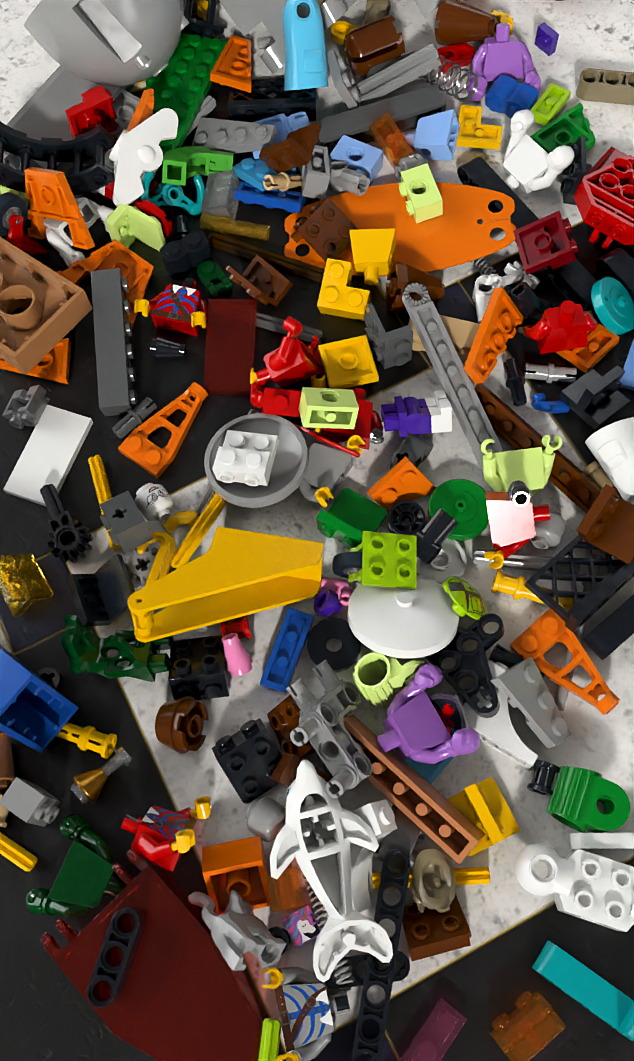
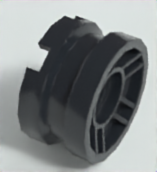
(404, 510)

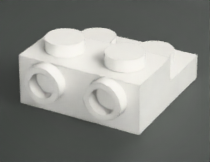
(246, 458)

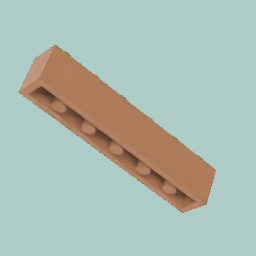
(416, 796)

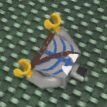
(304, 1011)

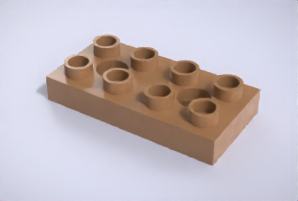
(48, 305)

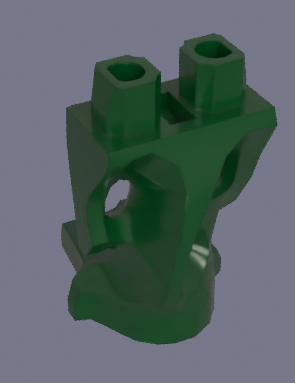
(132, 660)

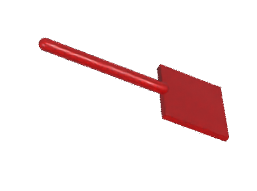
(321, 438)

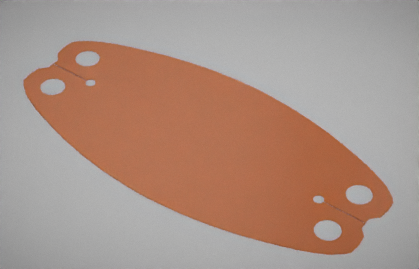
(427, 244)

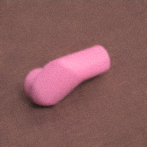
(340, 586)

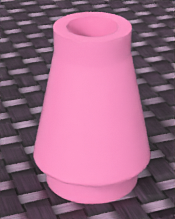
(236, 656)

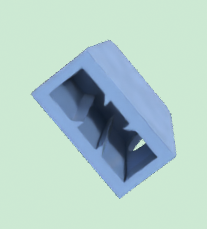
(435, 136)

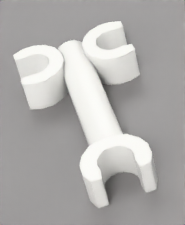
(514, 275)

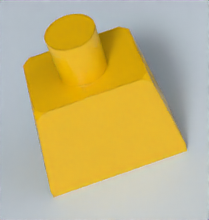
(372, 252)

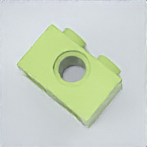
(421, 193)
(328, 408)

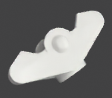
(139, 153)

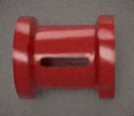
(239, 626)

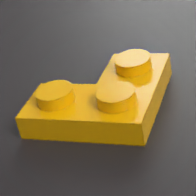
(474, 133)

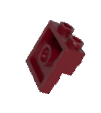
(546, 243)

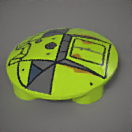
(465, 598)

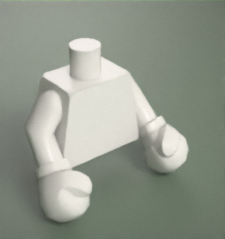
(527, 162)
(59, 234)

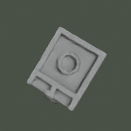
(383, 81)

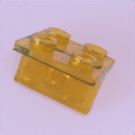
(22, 582)

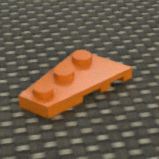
(234, 65)

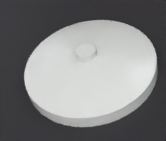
(403, 620)

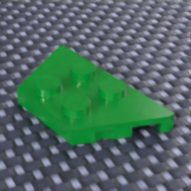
(565, 131)

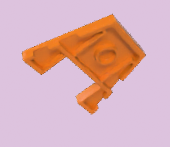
(53, 199)
(110, 257)

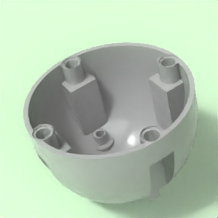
(109, 39)

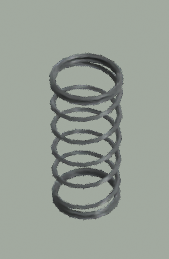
(457, 84)

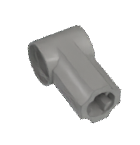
(346, 179)

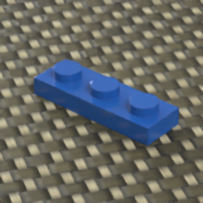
(287, 200)
(287, 650)

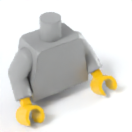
(327, 470)

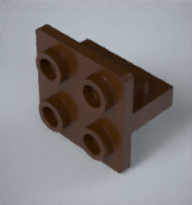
(285, 719)
(433, 931)

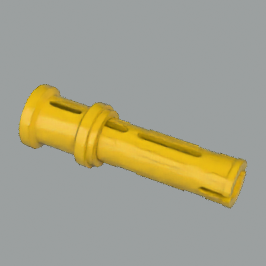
(516, 588)
(89, 738)

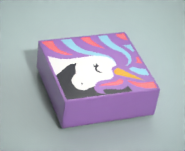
(301, 925)

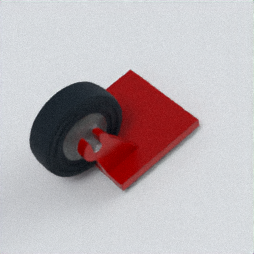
(12, 219)

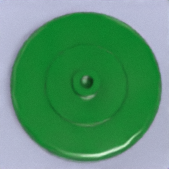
(463, 502)

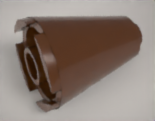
(463, 23)

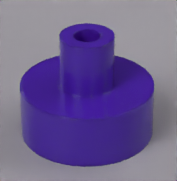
(327, 602)

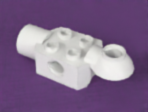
(581, 884)

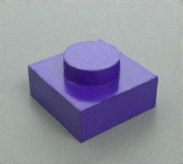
(546, 39)

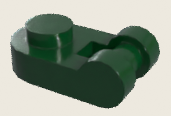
(211, 273)

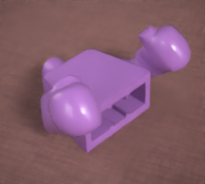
(502, 56)
(417, 728)

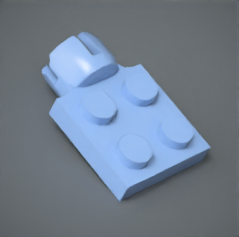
(284, 125)

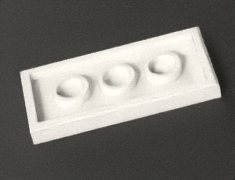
(48, 454)

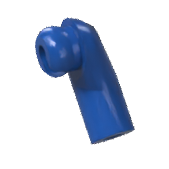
(548, 406)

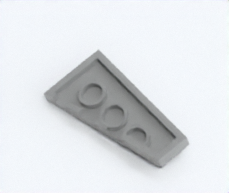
(234, 135)

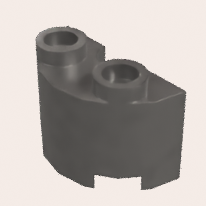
(26, 407)
(401, 839)

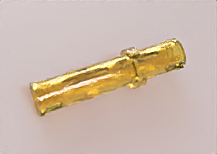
(227, 225)

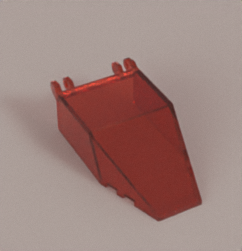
(180, 989)

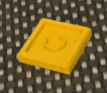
(348, 363)

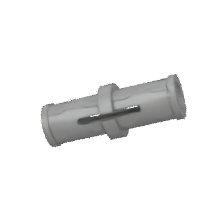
(550, 373)

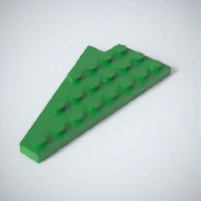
(185, 82)

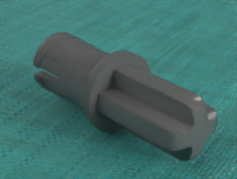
(134, 417)

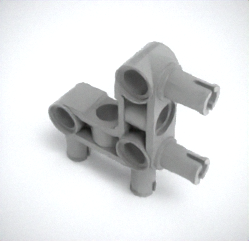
(323, 726)

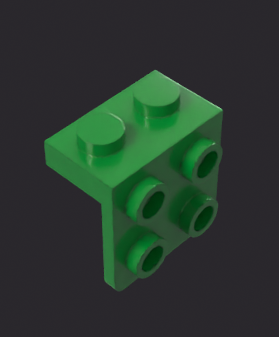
(349, 518)

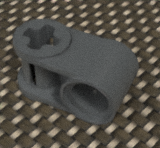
(414, 448)

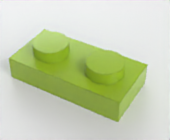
(550, 104)

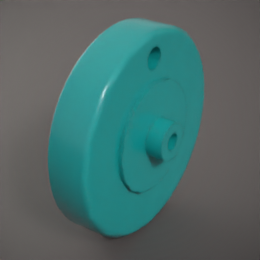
(613, 305)

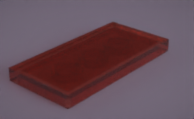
(230, 345)

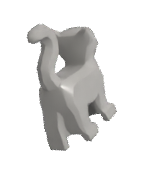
(239, 931)

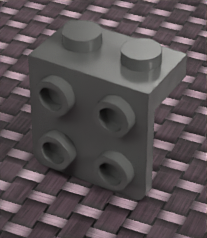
(390, 347)

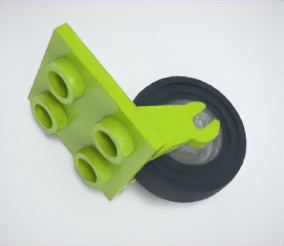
(380, 561)

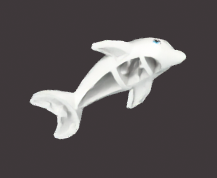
(319, 839)

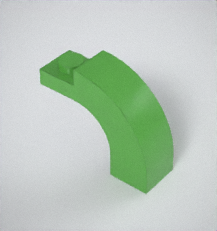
(192, 161)

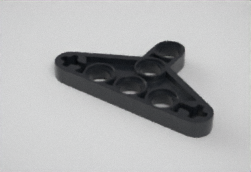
(472, 664)

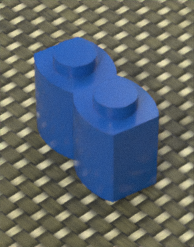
(510, 96)

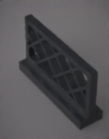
(263, 106)
(590, 601)

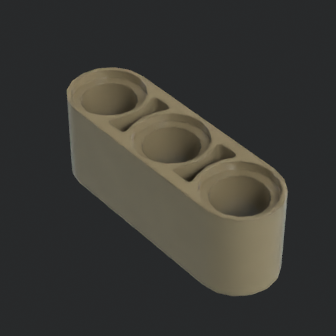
(606, 86)

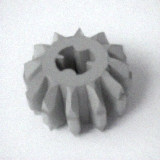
(136, 562)

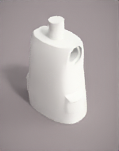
(615, 453)

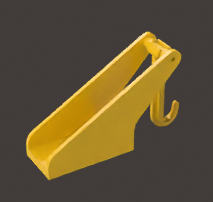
(233, 579)

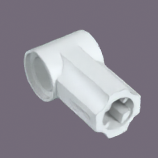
(482, 298)

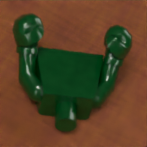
(83, 875)

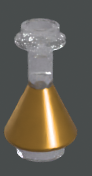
(89, 784)

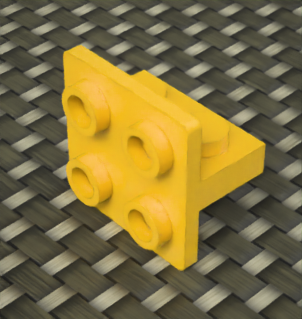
(488, 811)

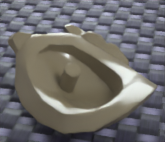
(433, 881)

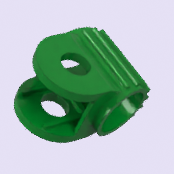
(576, 799)

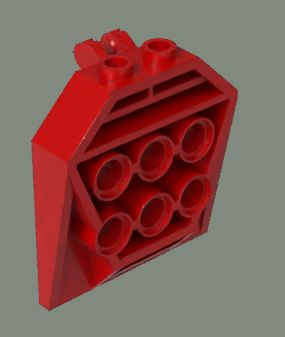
(607, 198)

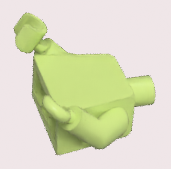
(525, 465)

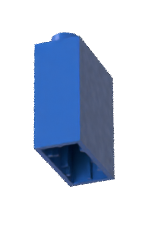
(29, 705)

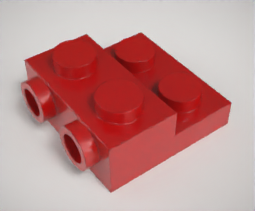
(93, 111)

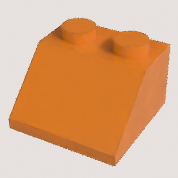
(237, 867)

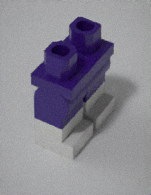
(418, 415)

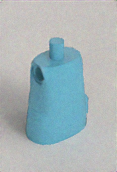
(304, 47)

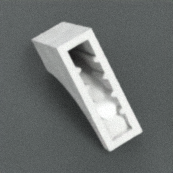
(498, 729)
(382, 821)

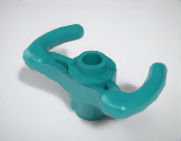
(173, 194)

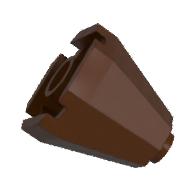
(403, 275)

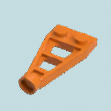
(147, 454)
(546, 633)

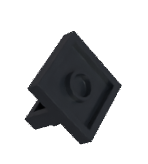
(596, 396)

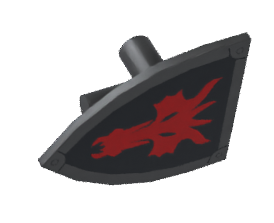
(450, 710)

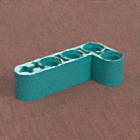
(587, 988)

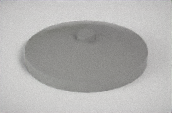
(287, 469)

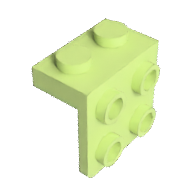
(129, 223)

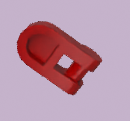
(459, 54)

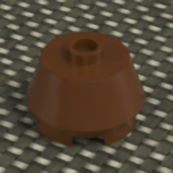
(181, 724)

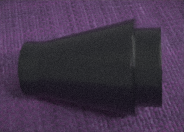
(166, 348)

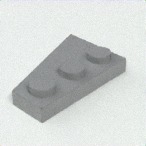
(531, 695)

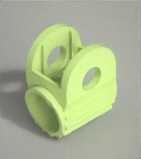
(379, 666)

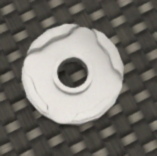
(455, 564)

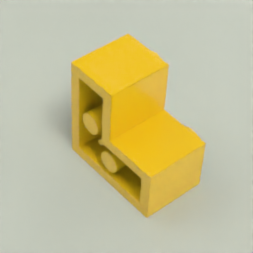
(336, 294)

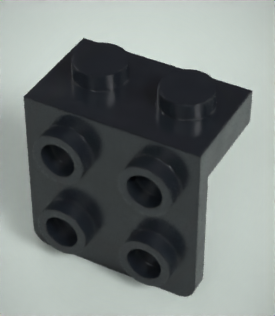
(575, 171)
(101, 595)
(198, 668)
(249, 759)

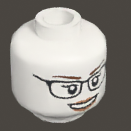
(154, 502)

